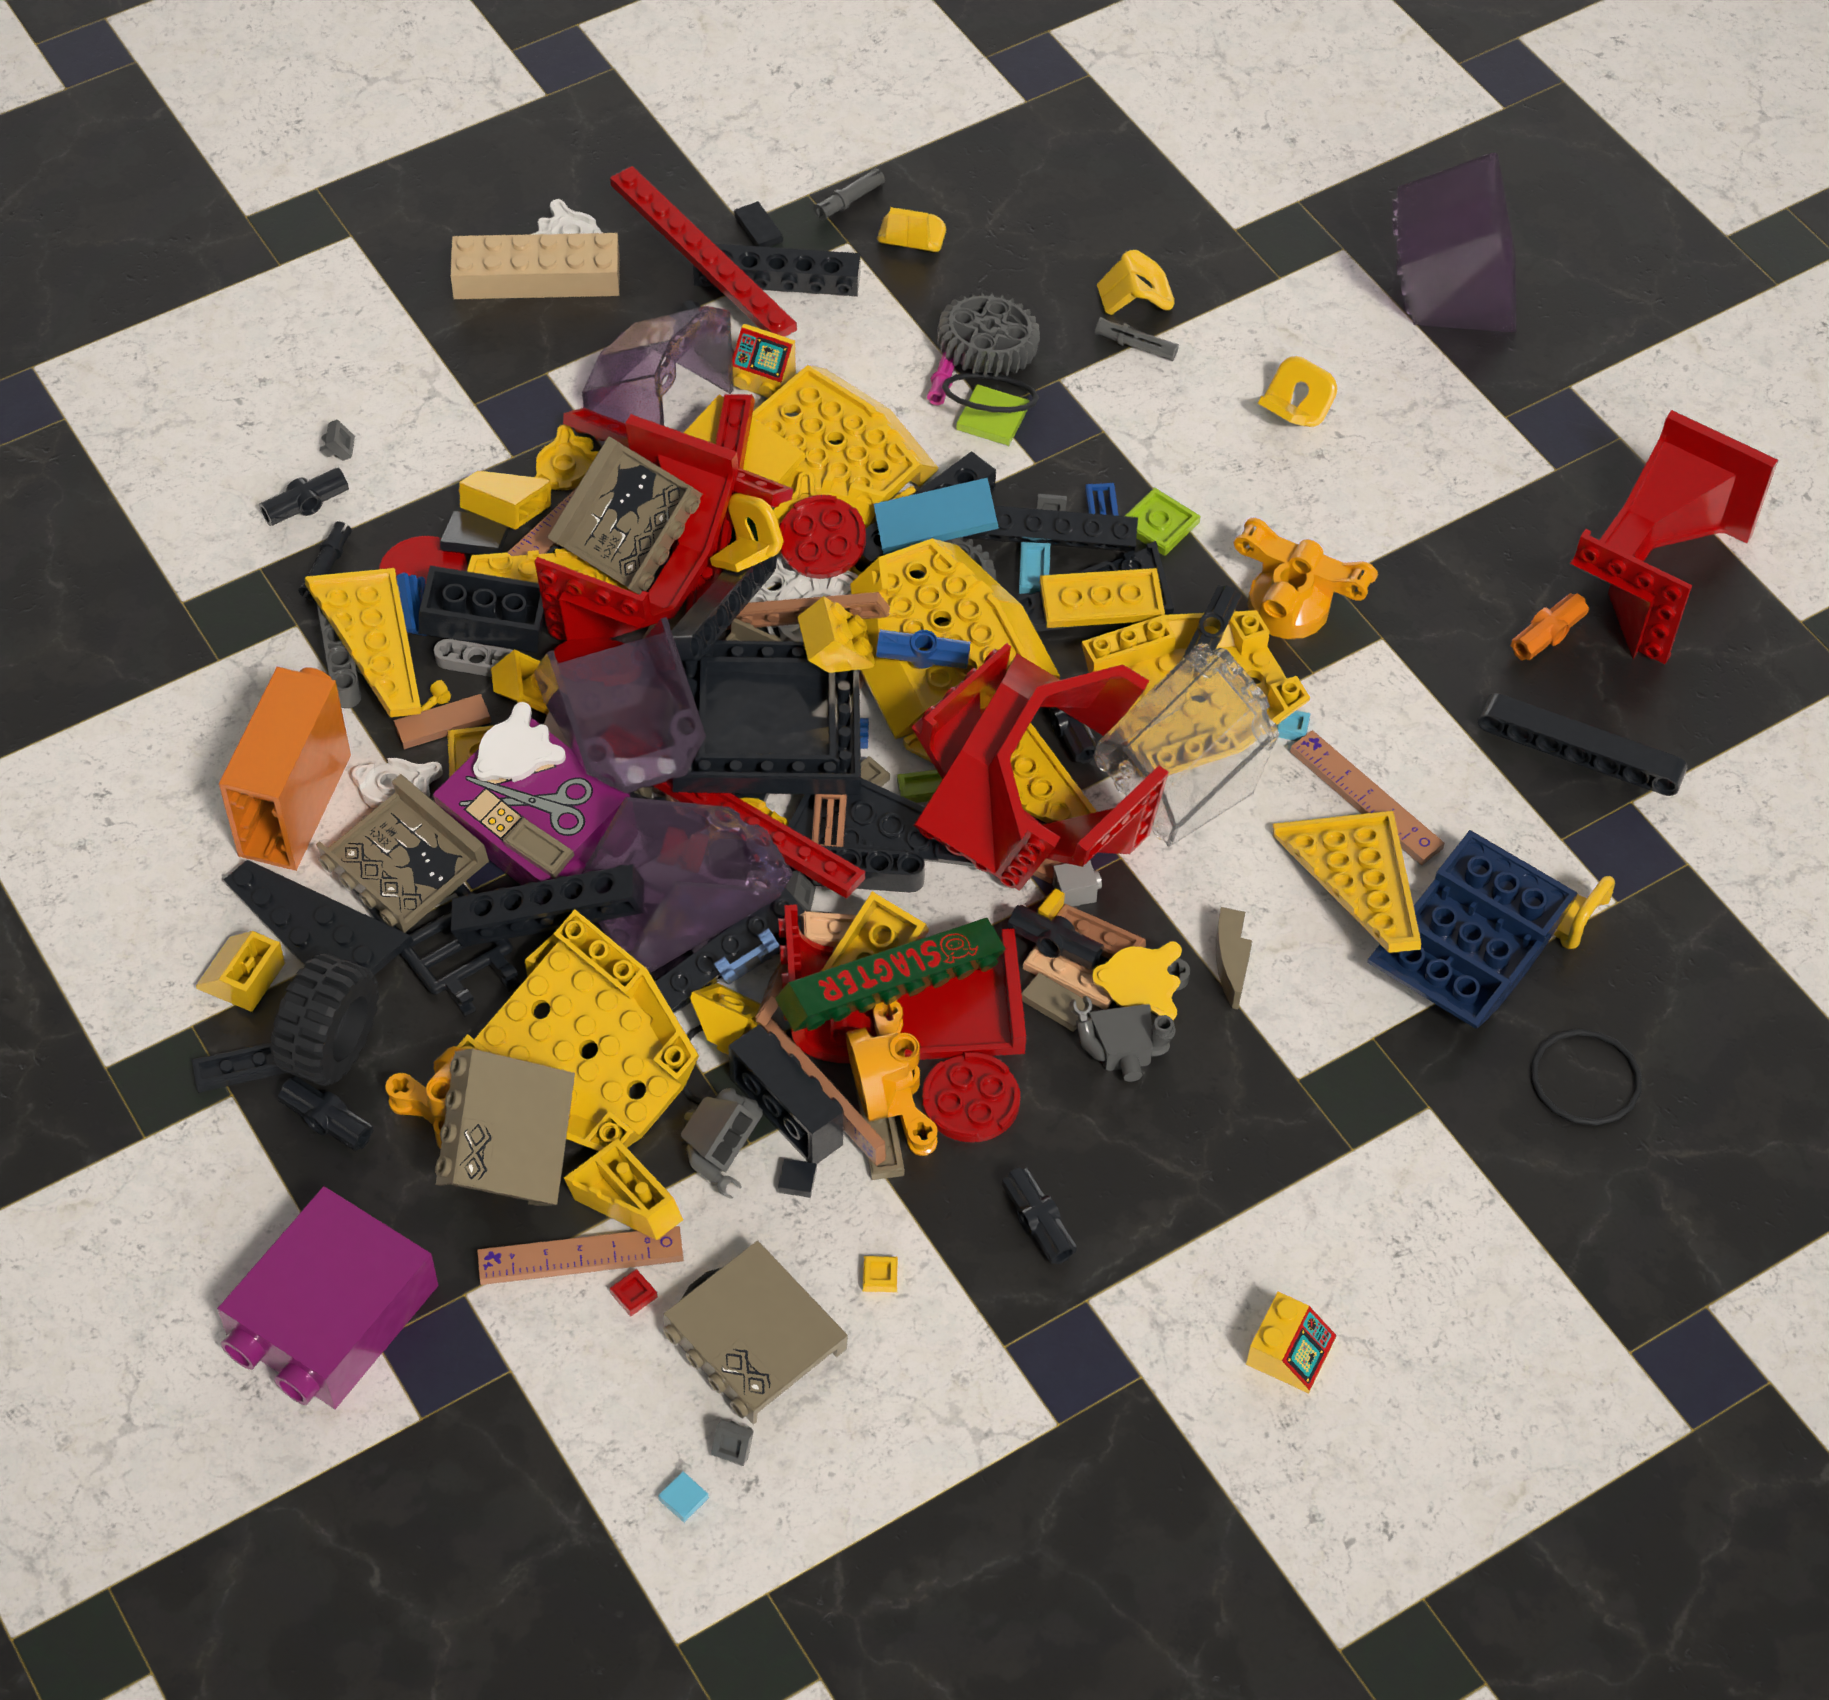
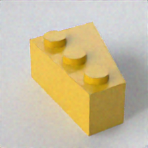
(625, 1191)

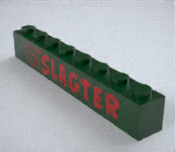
(889, 975)

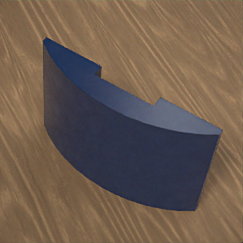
(1478, 929)

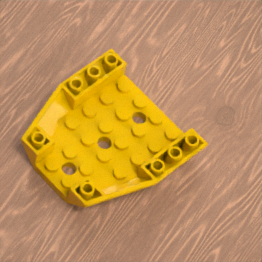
(869, 436)
(950, 589)
(1160, 643)
(603, 999)

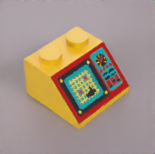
(762, 361)
(1291, 1343)

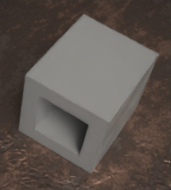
(1077, 883)

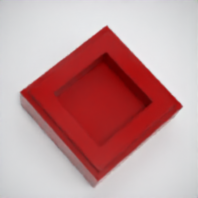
(633, 1292)

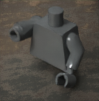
(1123, 1036)
(718, 1133)

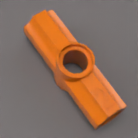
(1549, 626)

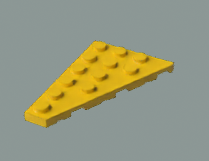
(1041, 779)
(1362, 869)

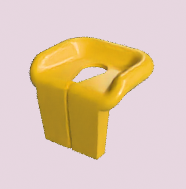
(912, 230)
(1123, 285)
(1317, 402)
(746, 550)
(1573, 923)

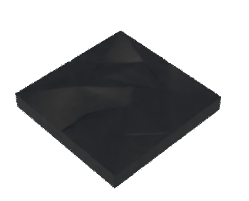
(773, 722)

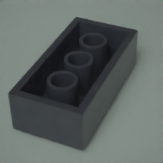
(482, 609)
(786, 1094)

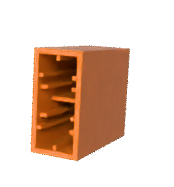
(286, 767)

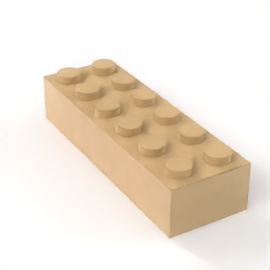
(535, 266)

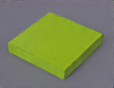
(992, 425)
(1163, 520)

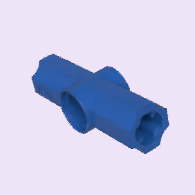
(906, 648)

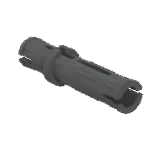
(842, 198)
(1166, 348)

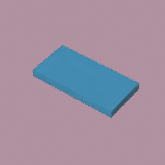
(936, 515)

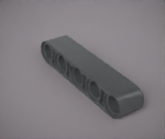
(340, 665)

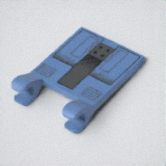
(751, 960)

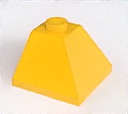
(516, 680)
(724, 1014)

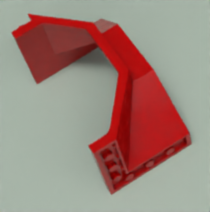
(1687, 490)
(590, 608)
(978, 800)
(1114, 830)

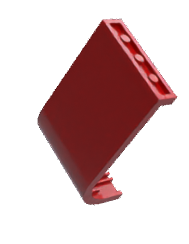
(958, 1017)

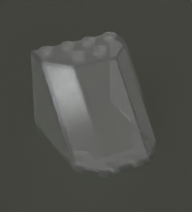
(1203, 728)

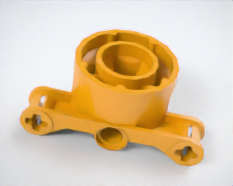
(1297, 581)
(888, 1078)
(413, 1099)

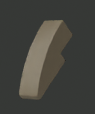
(1232, 953)

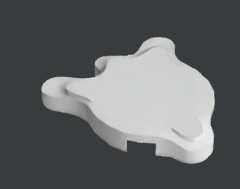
(566, 221)
(515, 748)
(376, 782)

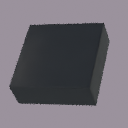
(797, 1178)

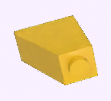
(505, 497)

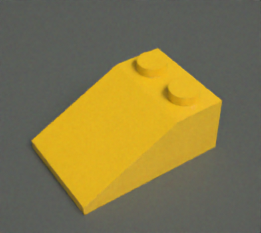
(876, 929)

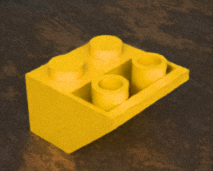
(835, 637)
(243, 969)

